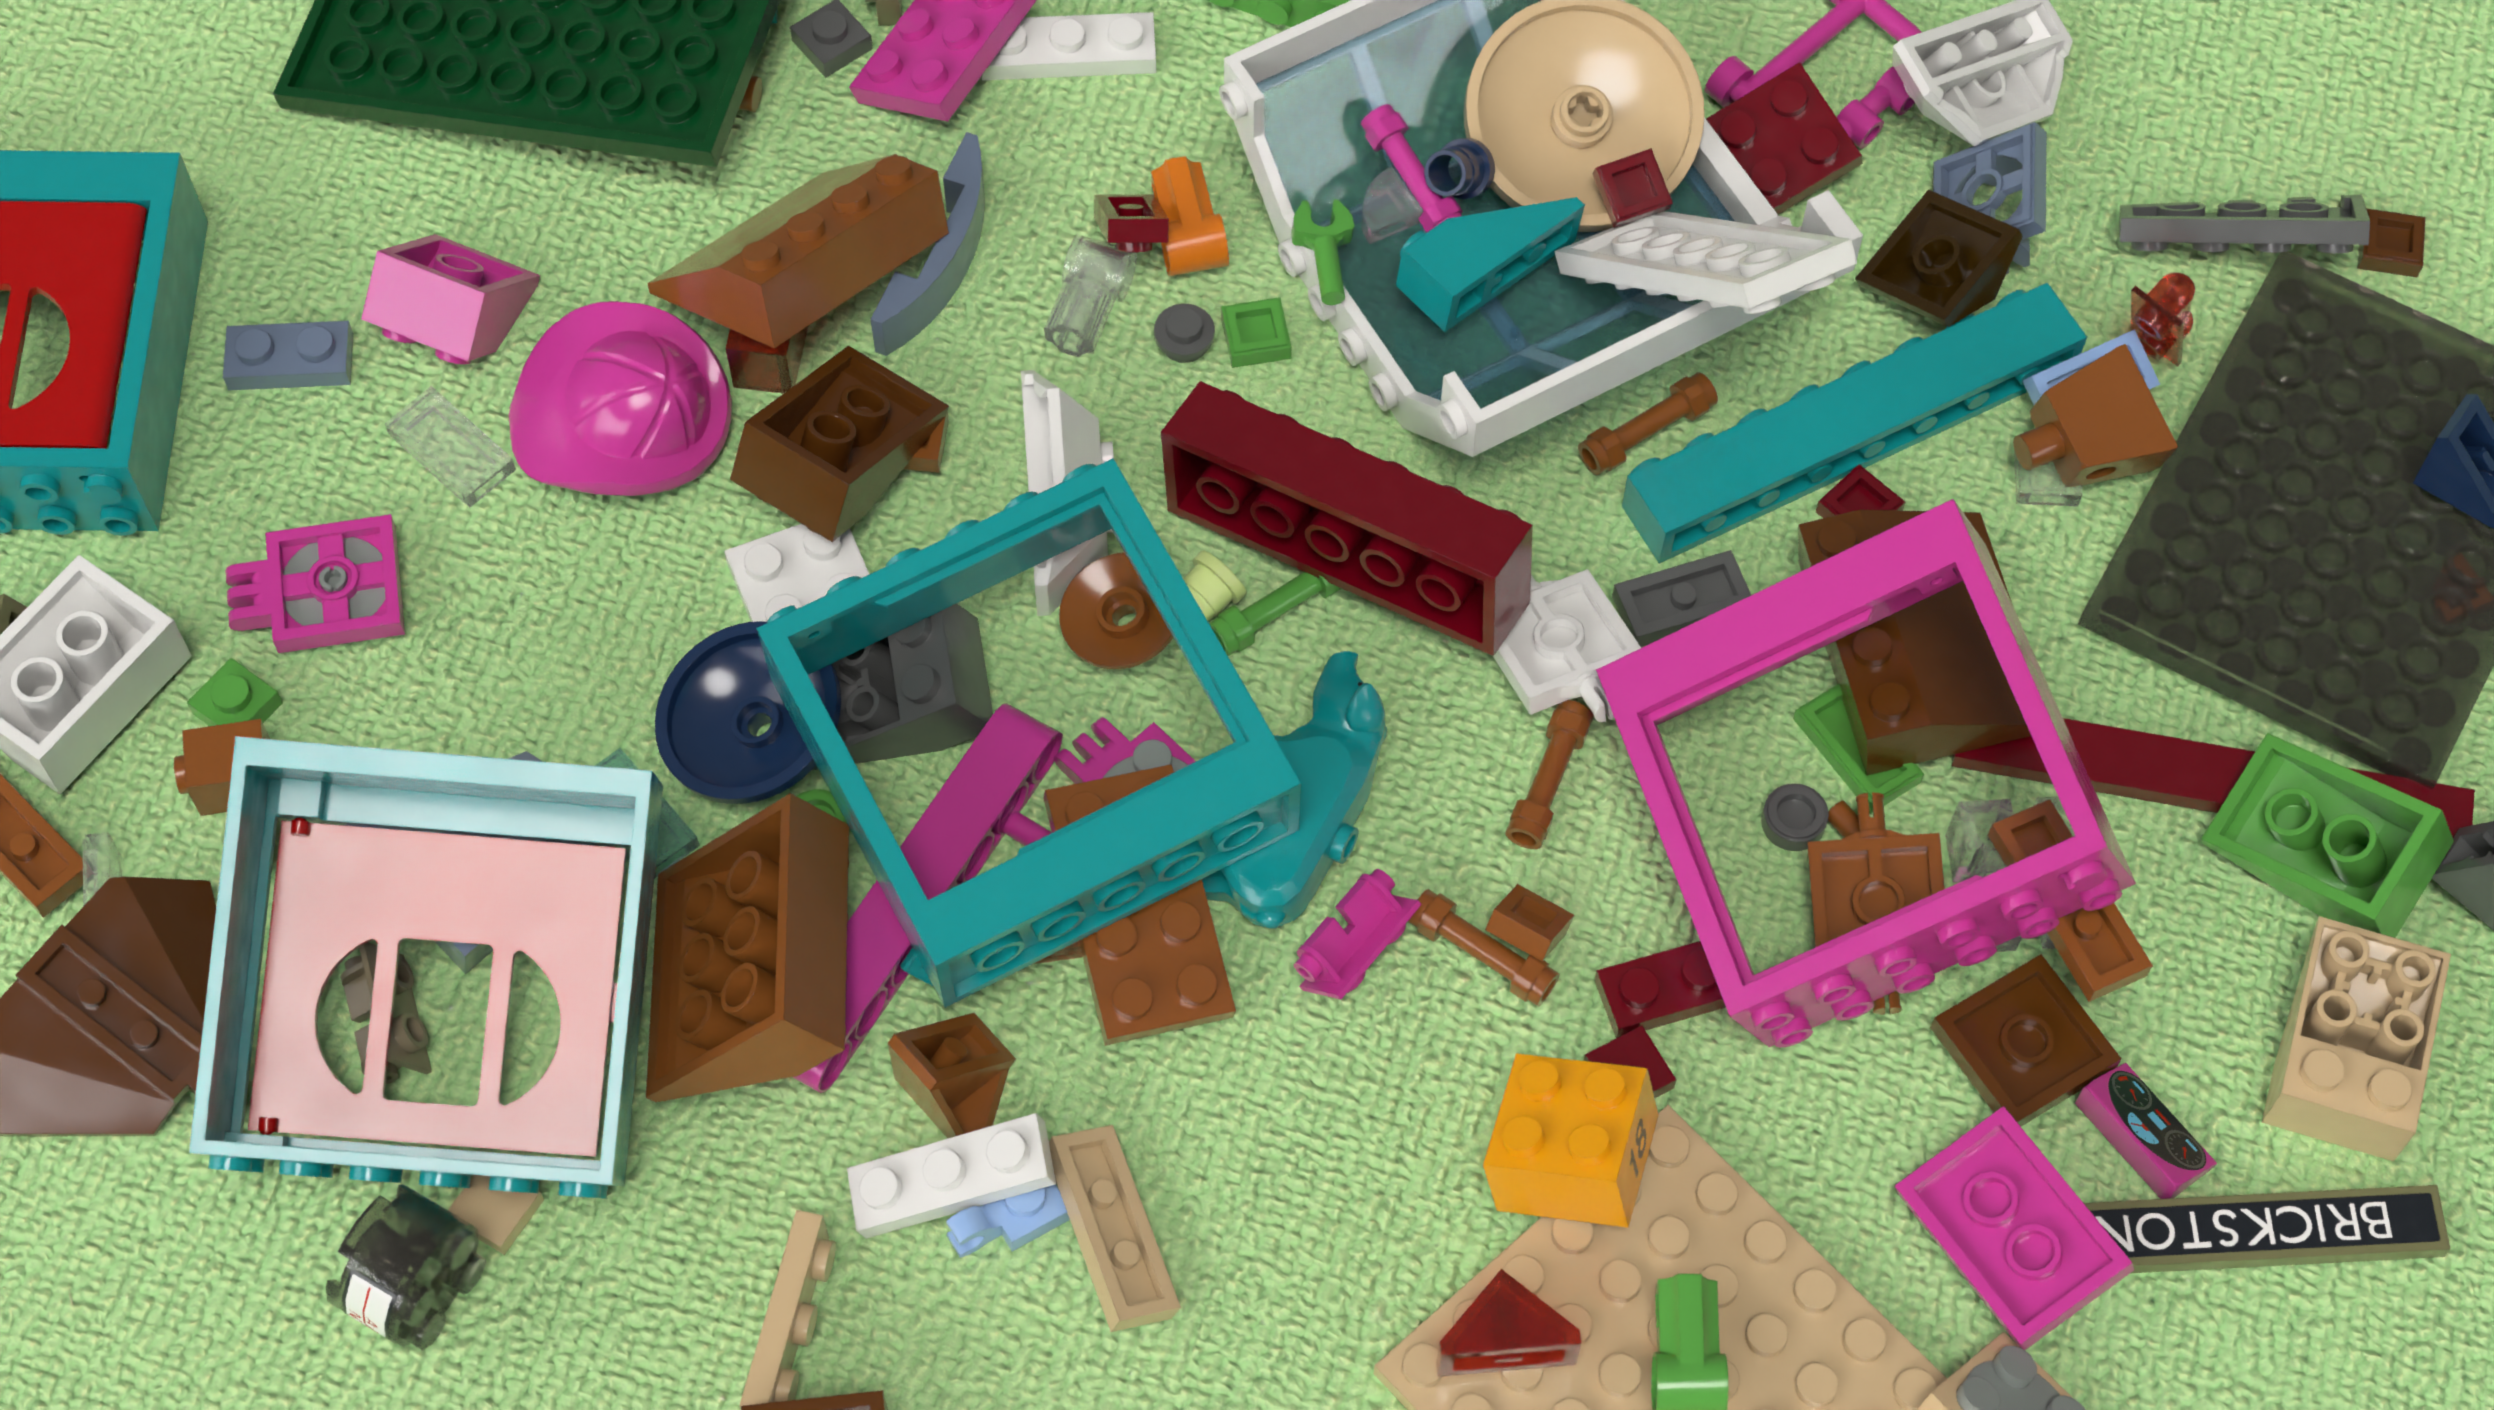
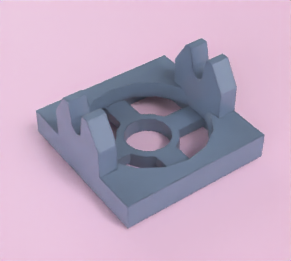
(2011, 164)

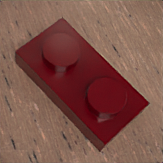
(1131, 221)
(1658, 989)

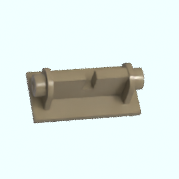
(407, 1032)

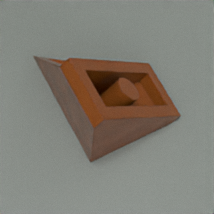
(952, 1072)

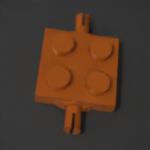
(1871, 877)

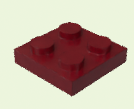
(1786, 138)

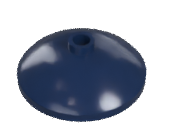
(713, 715)

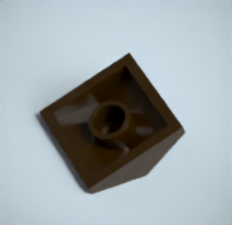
(1942, 260)

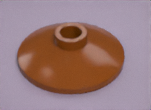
(1095, 605)

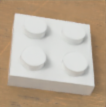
(791, 569)

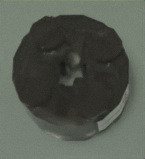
(406, 1267)

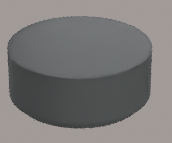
(1794, 817)

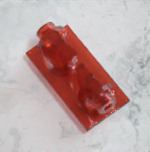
(2164, 316)

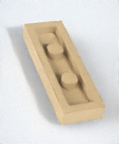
(1112, 1229)
(790, 1315)

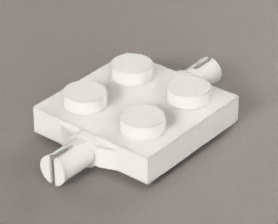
(1561, 644)

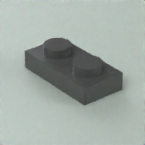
(1679, 596)

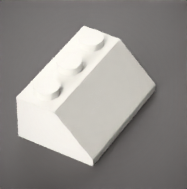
(80, 671)

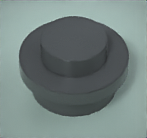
(1184, 332)

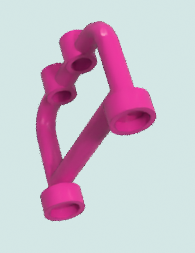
(1859, 118)

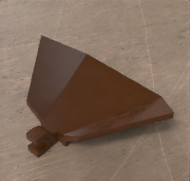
(109, 1014)

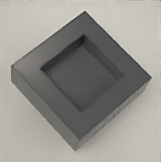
(831, 38)

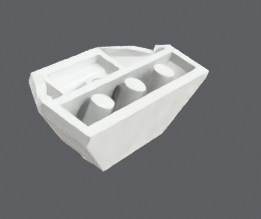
(1987, 69)
(1057, 441)

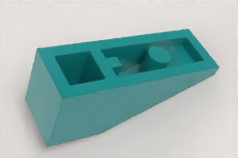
(1482, 255)

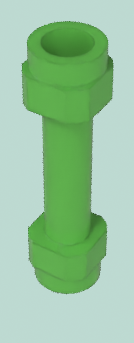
(1237, 628)

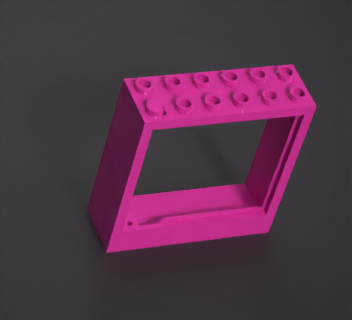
(1933, 933)

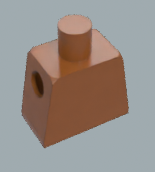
(2097, 425)

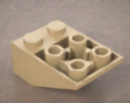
(2358, 1040)

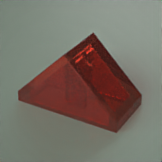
(1507, 1332)

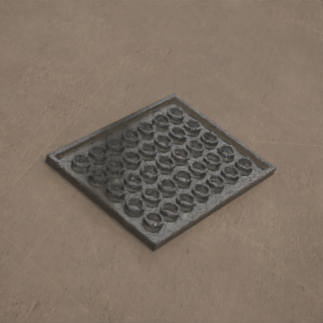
(2290, 534)

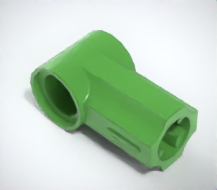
(1688, 1362)

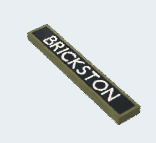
(2277, 1228)

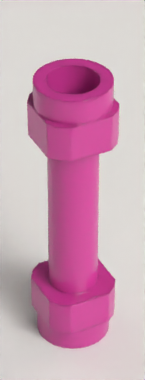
(1386, 131)

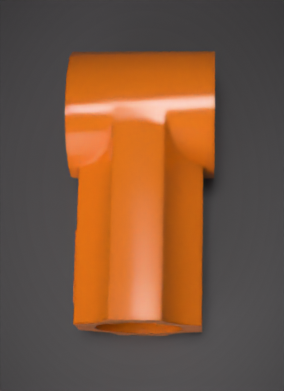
(1195, 233)

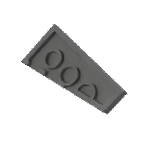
(2246, 221)

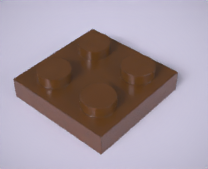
(2025, 1041)

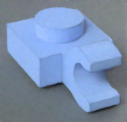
(1015, 1218)

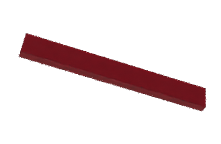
(2174, 769)

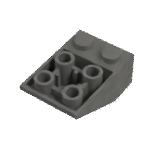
(915, 689)

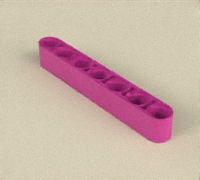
(943, 852)

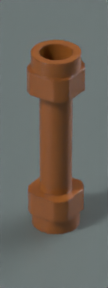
(1689, 399)
(1533, 816)
(1529, 977)

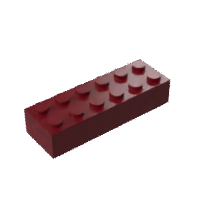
(1348, 517)

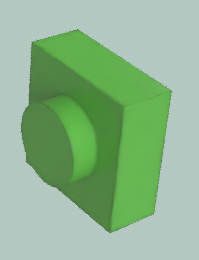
(233, 697)

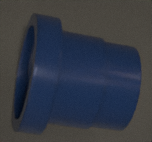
(1476, 168)

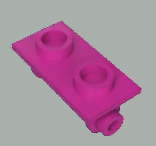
(1337, 958)

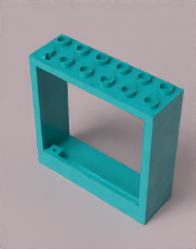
(1099, 863)

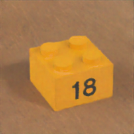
(1571, 1140)

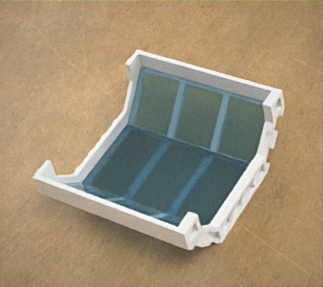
(1540, 340)

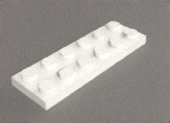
(1708, 260)

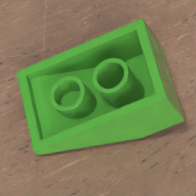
(2330, 837)

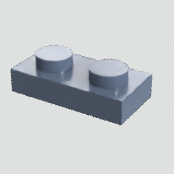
(288, 355)

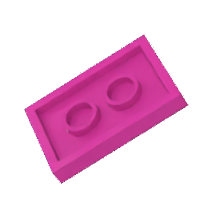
(937, 55)
(2014, 1228)

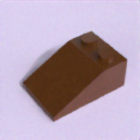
(835, 442)

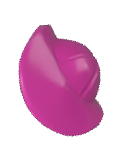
(619, 402)

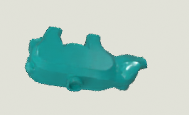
(1336, 770)

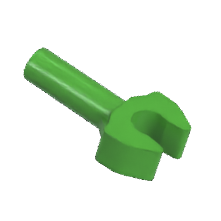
(1325, 244)

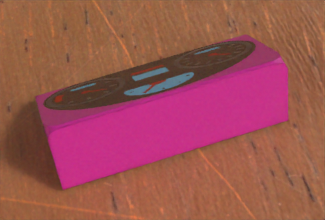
(2144, 1132)

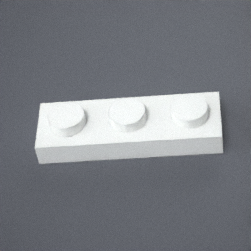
(1077, 47)
(951, 1176)

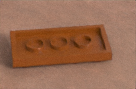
(1160, 963)

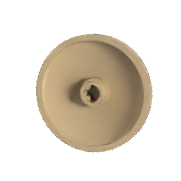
(1579, 90)

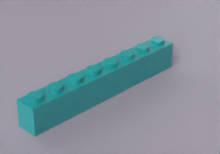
(1848, 422)

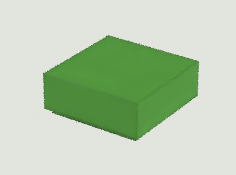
(1256, 332)

